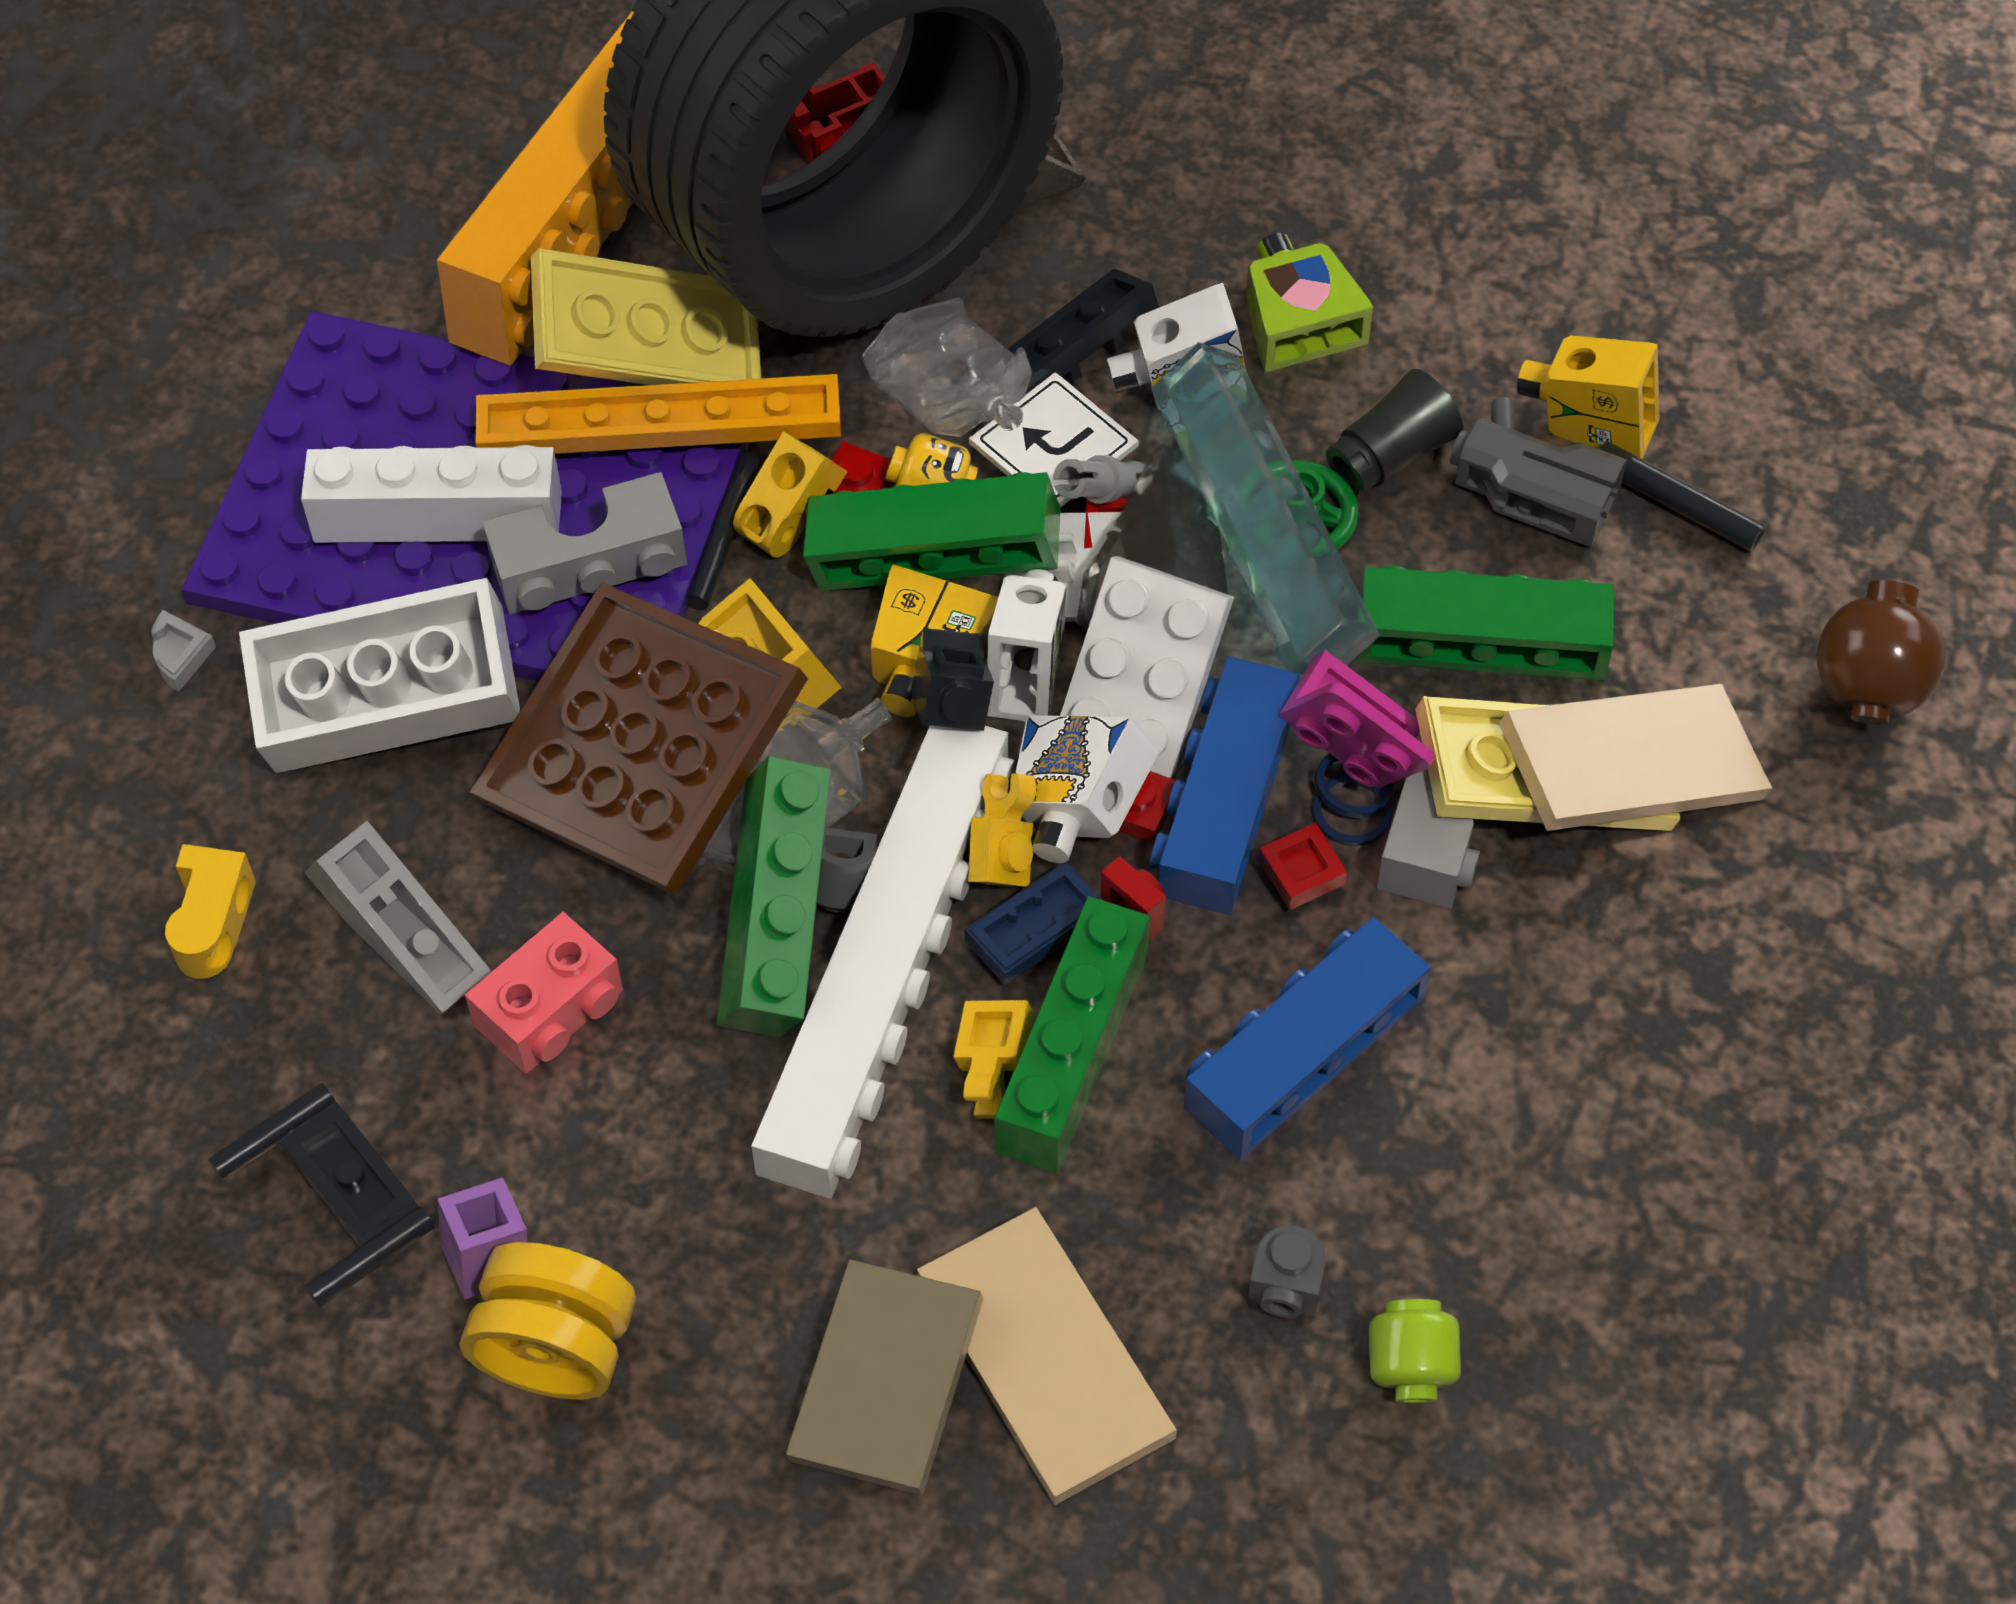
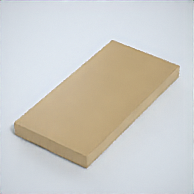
(1634, 756)
(1052, 1358)

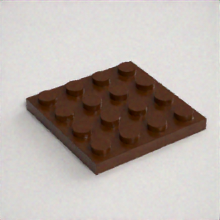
(639, 737)

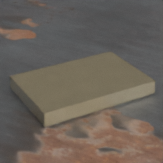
(885, 1377)

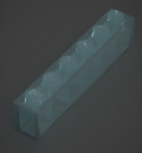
(1262, 510)

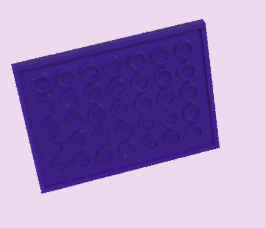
(405, 388)

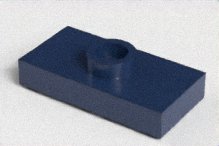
(1030, 923)

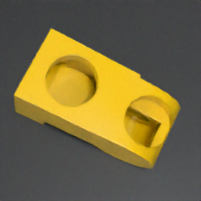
(777, 500)
(212, 910)

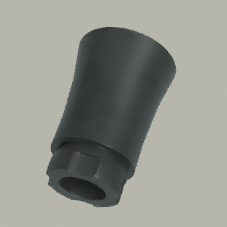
(1396, 432)

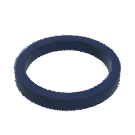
(1340, 807)
(1350, 840)

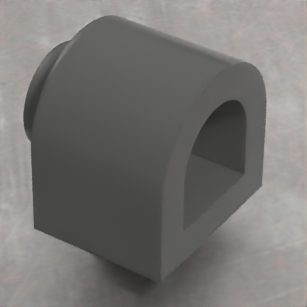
(843, 877)
(1288, 1272)

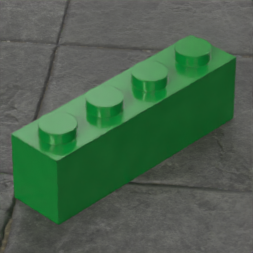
(933, 530)
(1489, 622)
(774, 897)
(1072, 1035)

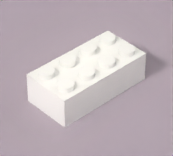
(379, 675)

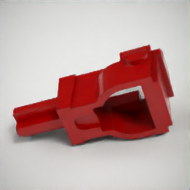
(840, 101)

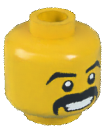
(930, 462)

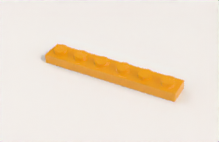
(661, 414)

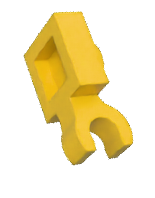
(1000, 840)
(987, 1046)

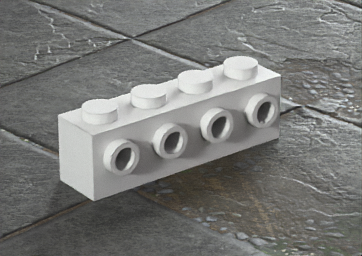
(424, 491)

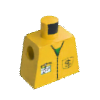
(1598, 391)
(907, 607)

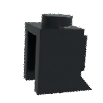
(952, 680)

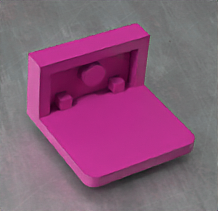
(1355, 724)

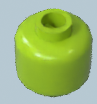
(1414, 1349)

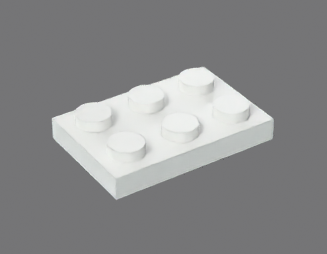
(1149, 655)

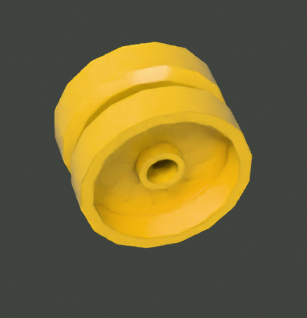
(548, 1321)

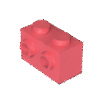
(545, 993)

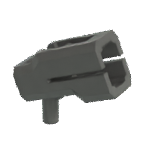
(1537, 481)

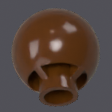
(1881, 654)

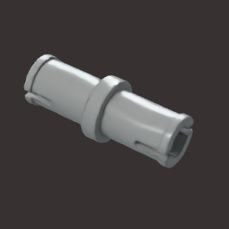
(1098, 479)

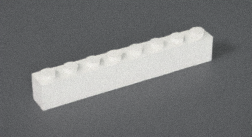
(879, 965)

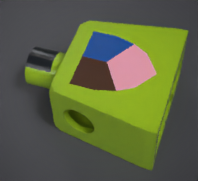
(1303, 304)

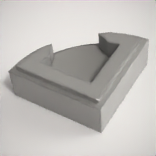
(179, 649)

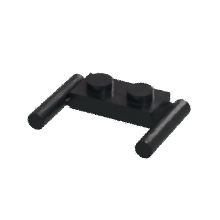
(347, 1178)

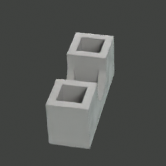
(544, 566)

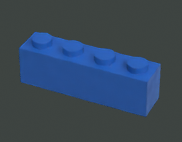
(1226, 787)
(1305, 1036)

